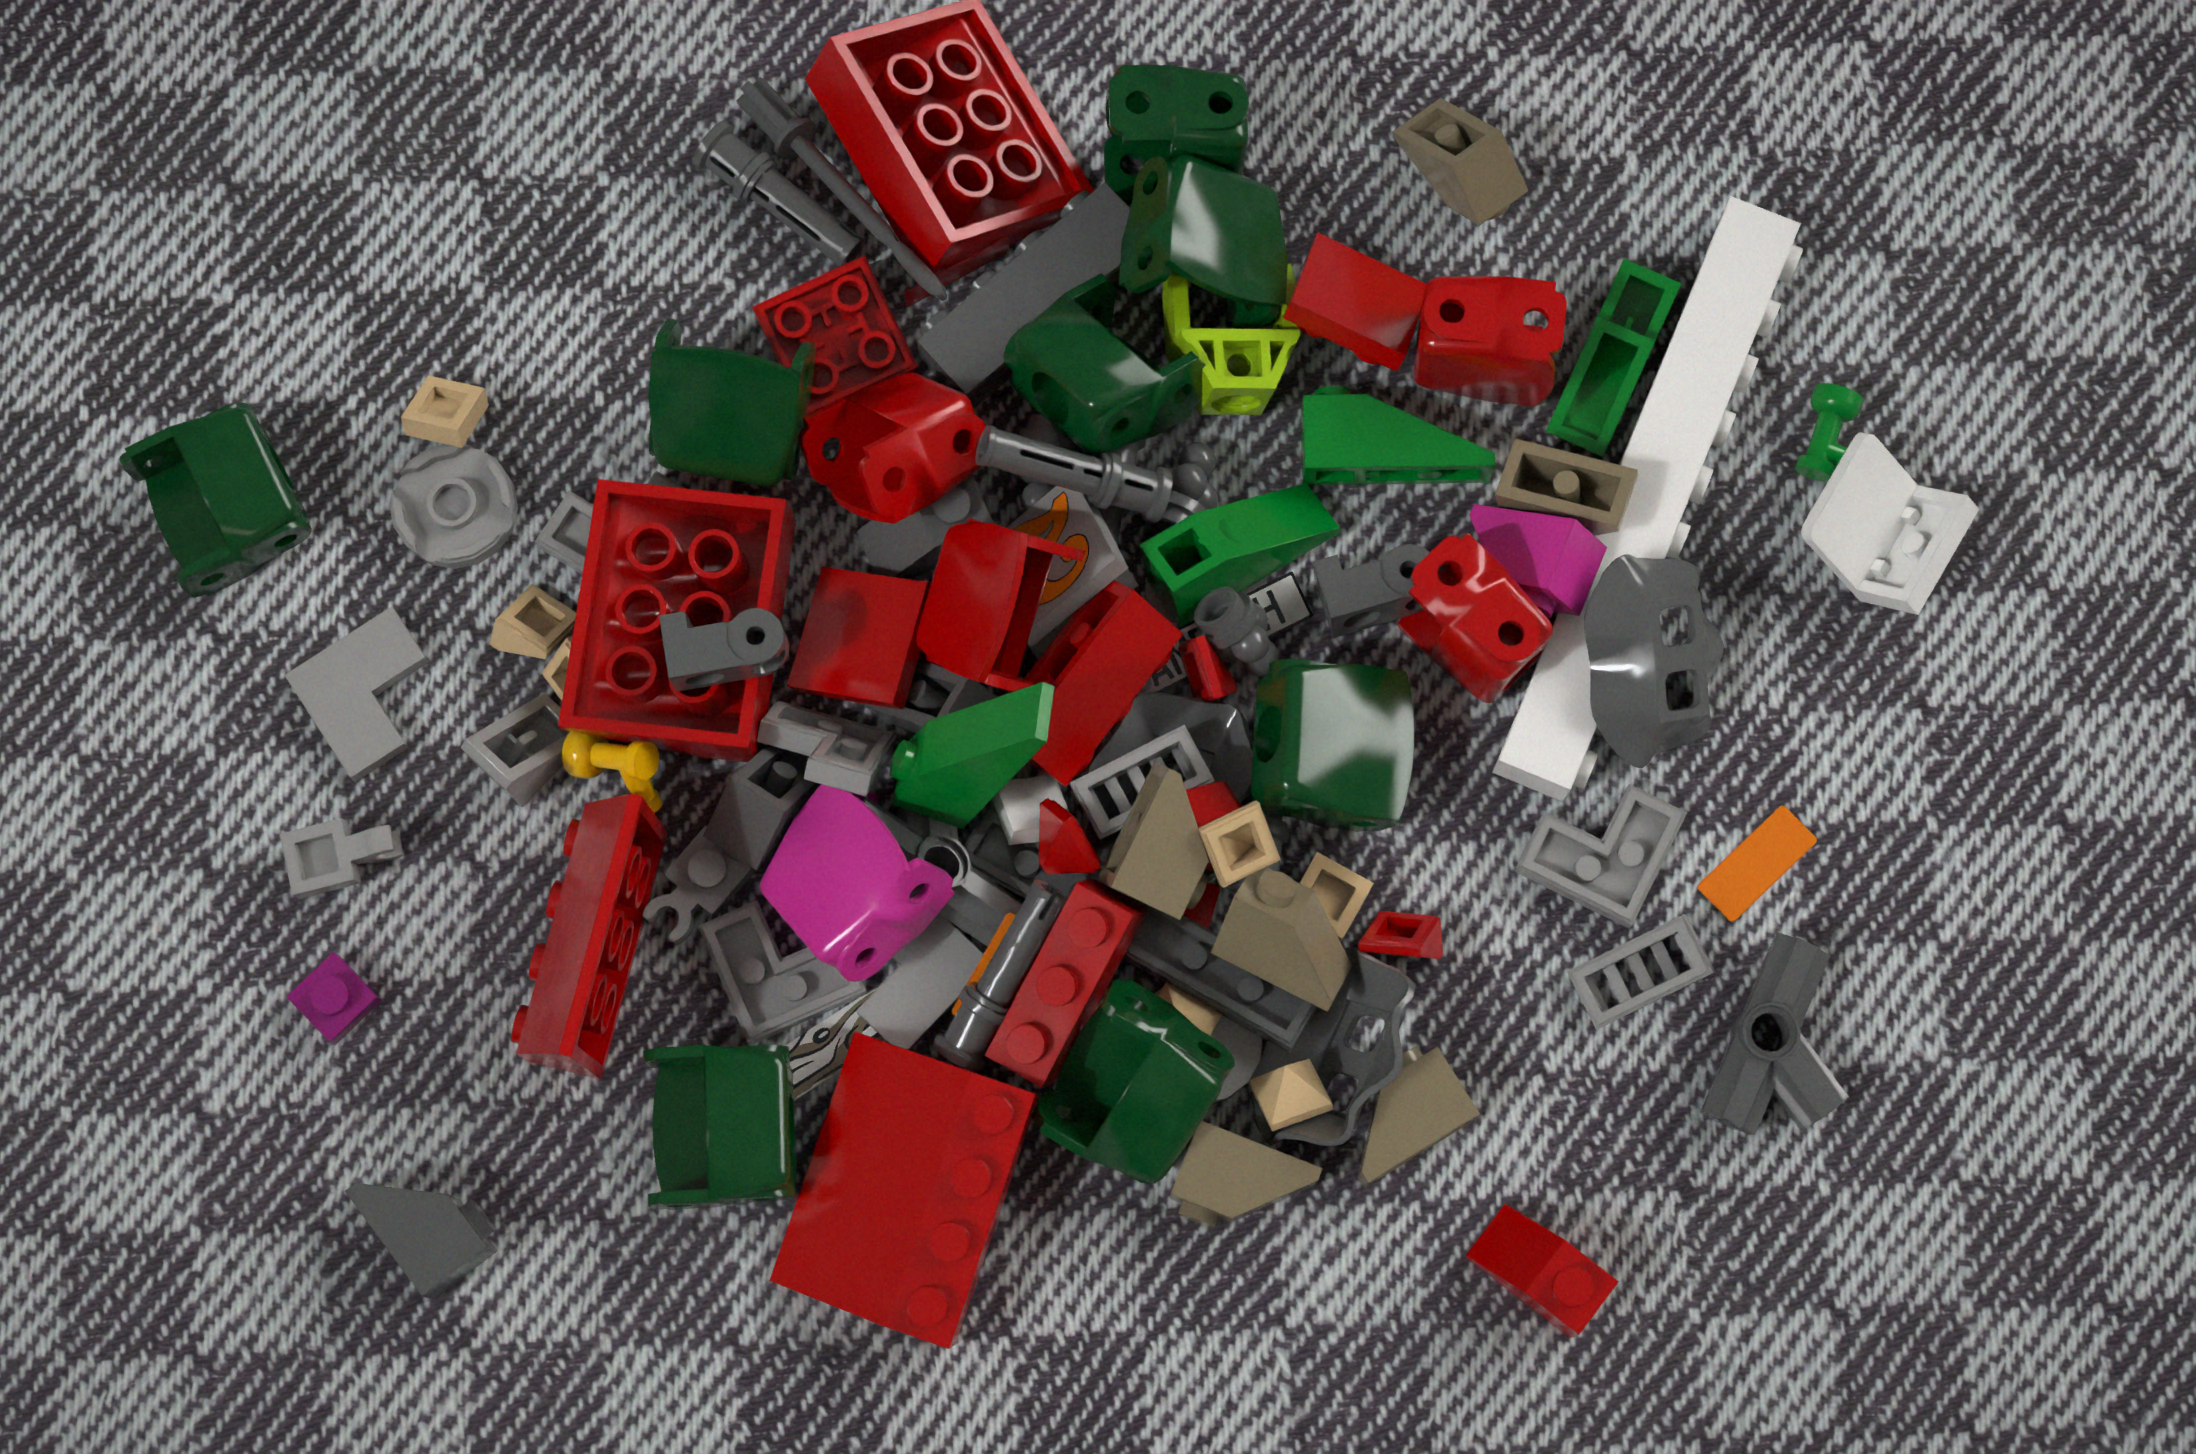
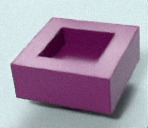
(334, 998)

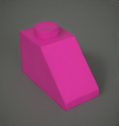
(1543, 553)

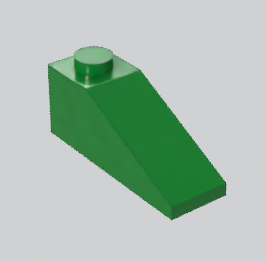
(1371, 442)
(970, 754)

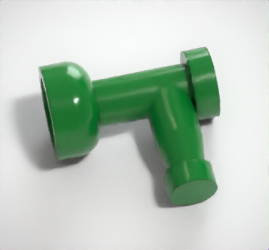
(1834, 406)

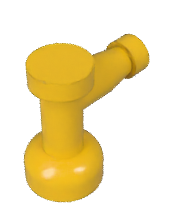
(589, 755)

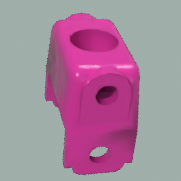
(849, 884)

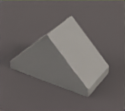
(520, 748)

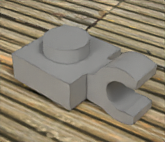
(328, 856)

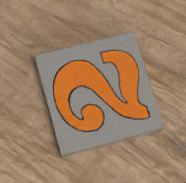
(1075, 522)

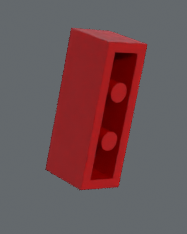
(1096, 673)
(1066, 981)

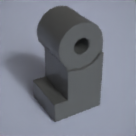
(1367, 592)
(723, 651)

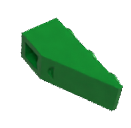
(1233, 546)

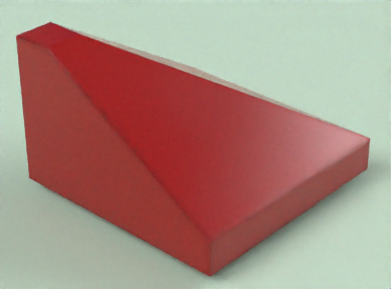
(1205, 670)
(1063, 842)
(1403, 935)

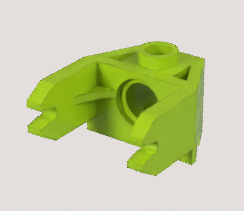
(1239, 363)

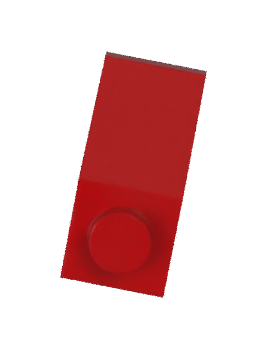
(1542, 1270)

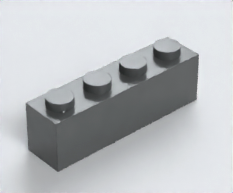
(969, 342)

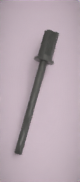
(794, 137)

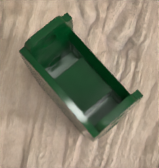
(1173, 114)
(1209, 230)
(1093, 381)
(727, 410)
(219, 496)
(1333, 744)
(1134, 1085)
(722, 1125)

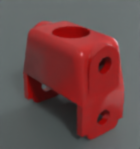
(1477, 340)
(898, 446)
(986, 601)
(1478, 618)

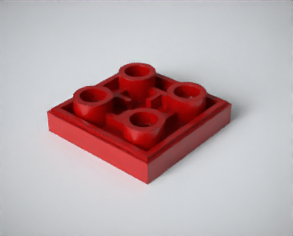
(1356, 302)
(848, 324)
(860, 638)

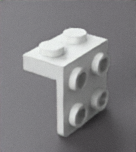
(1884, 529)

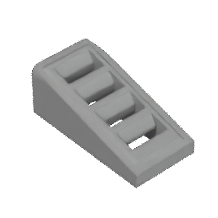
(1176, 741)
(1690, 946)

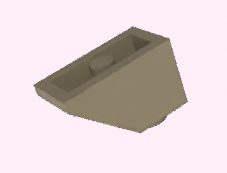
(1462, 160)
(1566, 486)
(1159, 848)
(1284, 938)
(1414, 1114)
(1235, 1177)

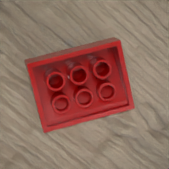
(946, 131)
(662, 555)
(591, 937)
(904, 1190)

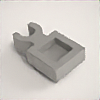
(702, 879)

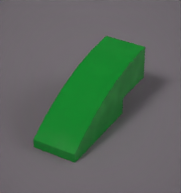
(1613, 357)

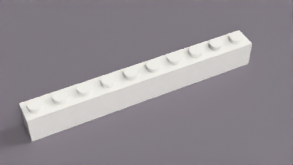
(1668, 448)

